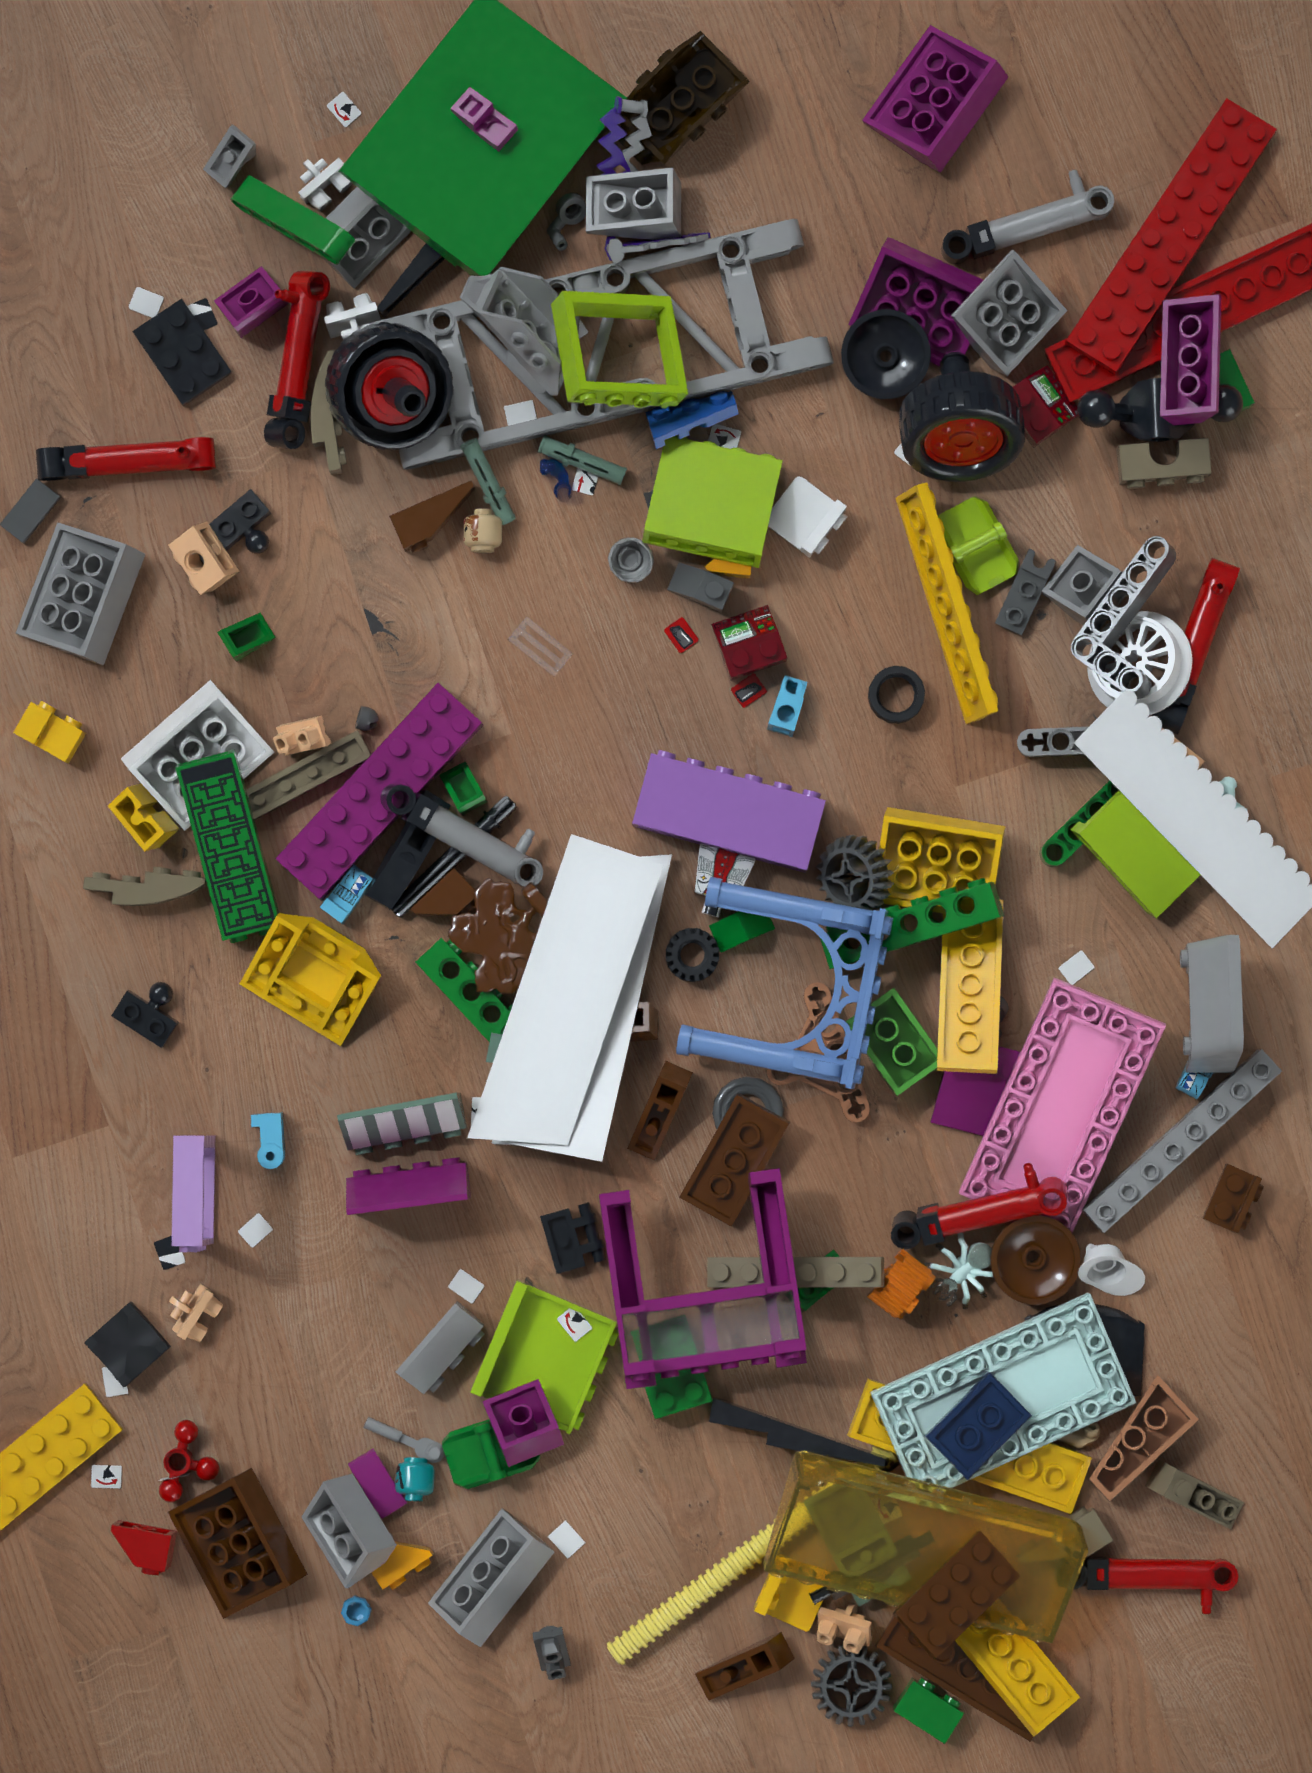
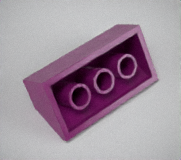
(1190, 359)

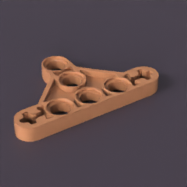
(834, 1037)

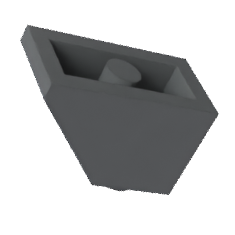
(701, 587)

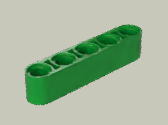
(293, 220)
(1061, 836)

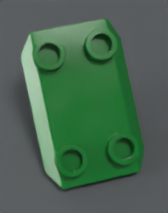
(477, 1457)

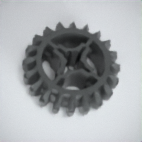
(863, 861)
(866, 1685)

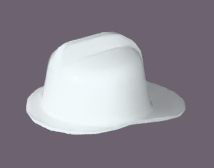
(1109, 1271)

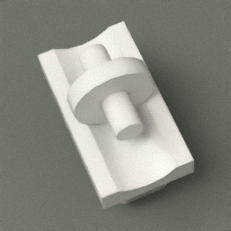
(313, 191)
(346, 322)

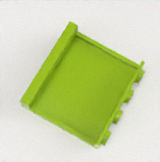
(712, 501)
(1136, 854)
(536, 1346)

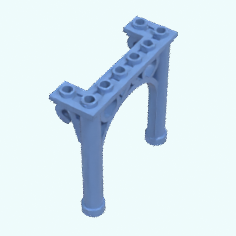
(784, 1056)

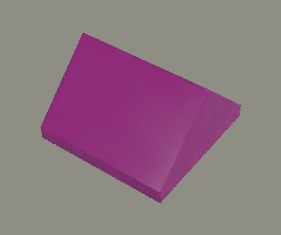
(250, 302)

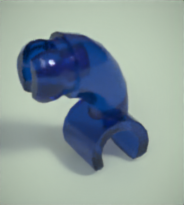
(558, 471)

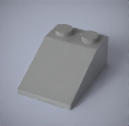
(634, 204)

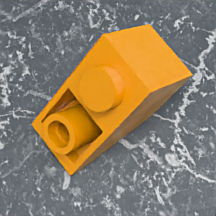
(401, 1561)

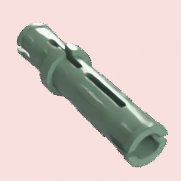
(570, 455)
(493, 492)

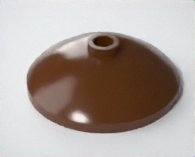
(1047, 1275)

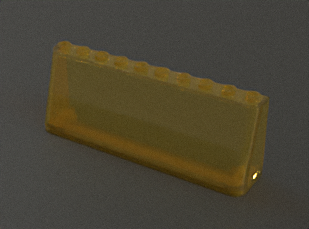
(892, 1532)

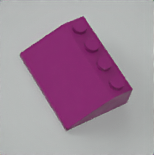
(936, 98)
(921, 288)
(969, 1099)
(408, 1187)

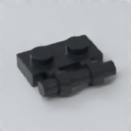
(563, 1239)

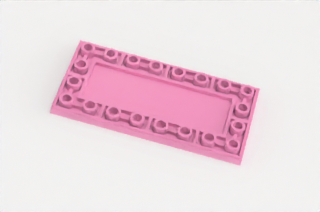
(1065, 1097)

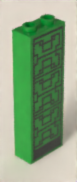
(228, 845)

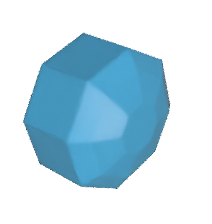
(356, 1610)

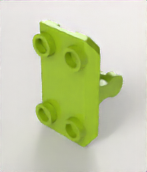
(978, 545)

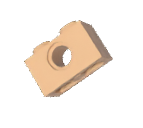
(217, 565)

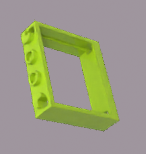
(624, 306)

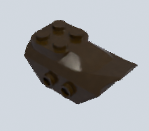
(682, 97)

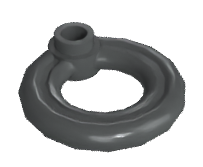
(745, 1086)

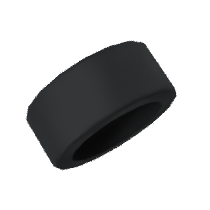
(880, 710)

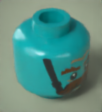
(414, 1478)

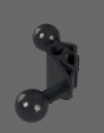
(1141, 411)

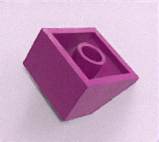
(523, 1422)

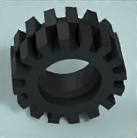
(685, 937)

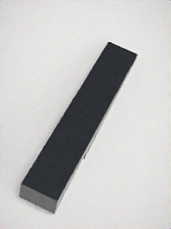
(415, 273)
(789, 1435)

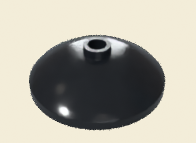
(888, 332)

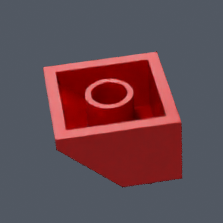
(146, 1545)

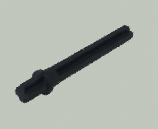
(450, 859)

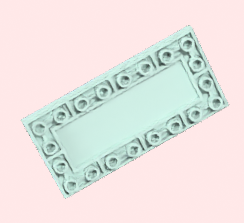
(1051, 1364)

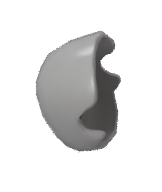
(630, 559)

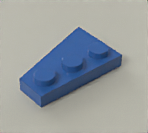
(690, 414)

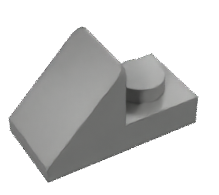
(230, 156)

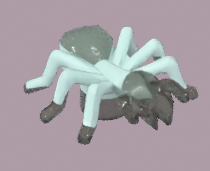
(964, 1266)

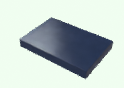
(977, 1425)

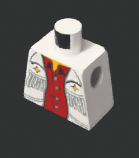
(720, 864)

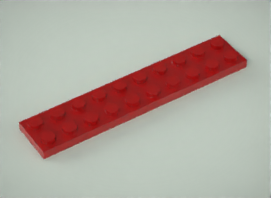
(1171, 236)
(1246, 290)

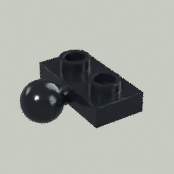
(239, 522)
(146, 1016)

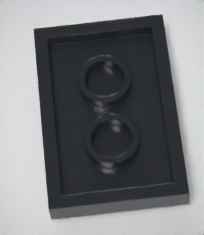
(182, 352)

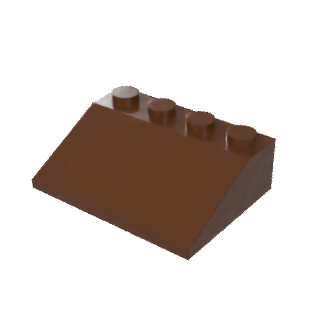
(237, 1543)

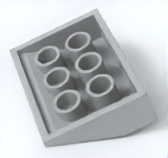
(80, 593)

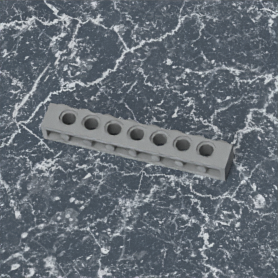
(1181, 1140)

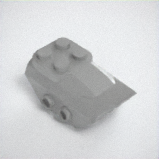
(521, 316)

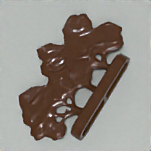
(491, 933)

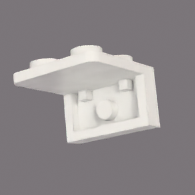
(806, 516)

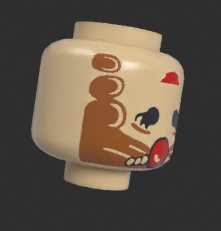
(482, 531)

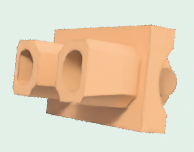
(301, 736)
(190, 1308)
(845, 1625)

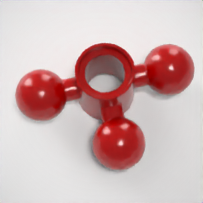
(206, 1468)

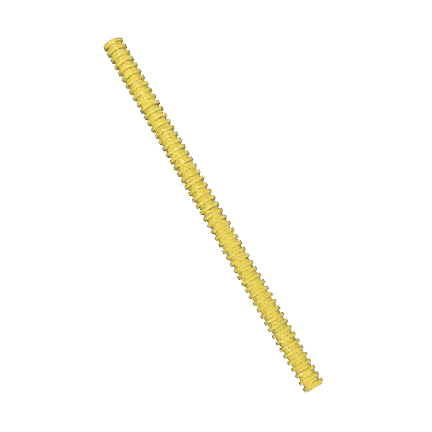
(703, 1588)

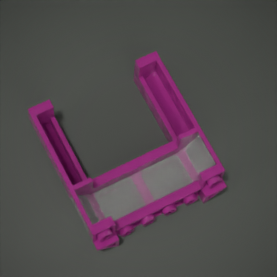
(707, 1325)

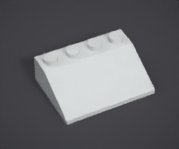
(195, 730)

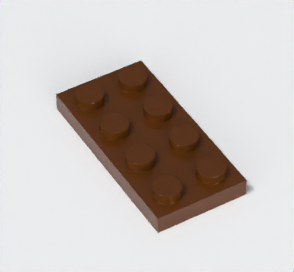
(737, 1148)
(956, 1594)

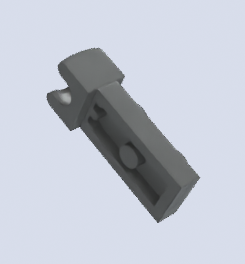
(1024, 594)

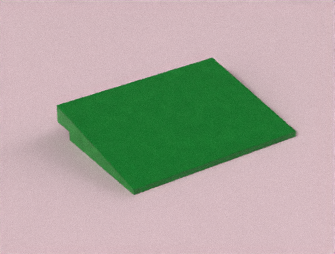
(448, 179)

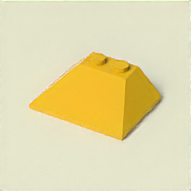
(312, 975)

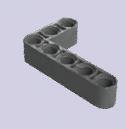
(1122, 616)

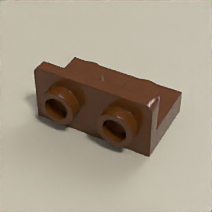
(1233, 1198)

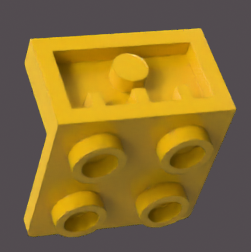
(788, 1601)

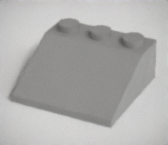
(1008, 314)

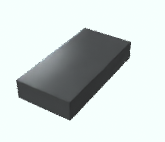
(30, 511)

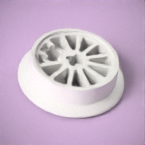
(1177, 670)

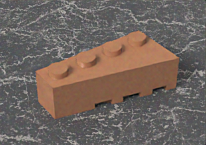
(1145, 1436)

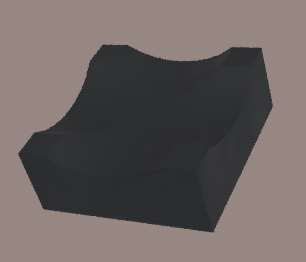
(127, 1344)

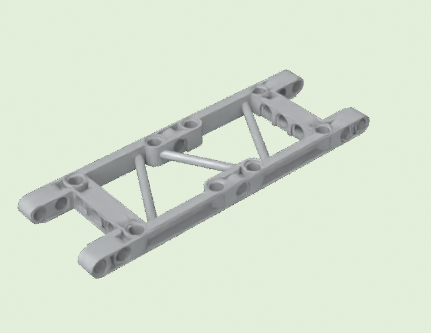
(745, 311)

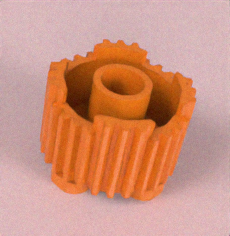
(901, 1285)

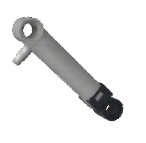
(989, 236)
(464, 836)

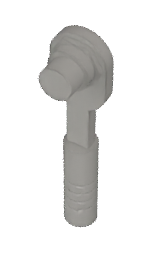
(423, 1447)

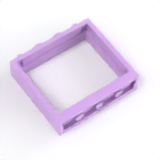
(193, 1192)

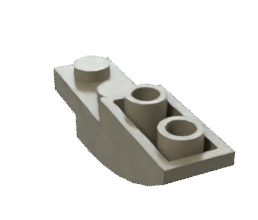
(323, 424)
(157, 888)

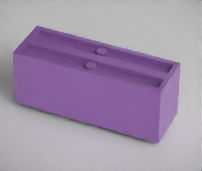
(729, 811)

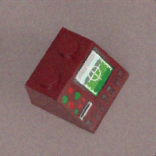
(1044, 405)
(749, 642)

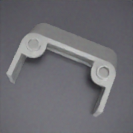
(1215, 1004)

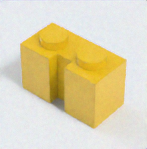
(50, 732)
(140, 819)

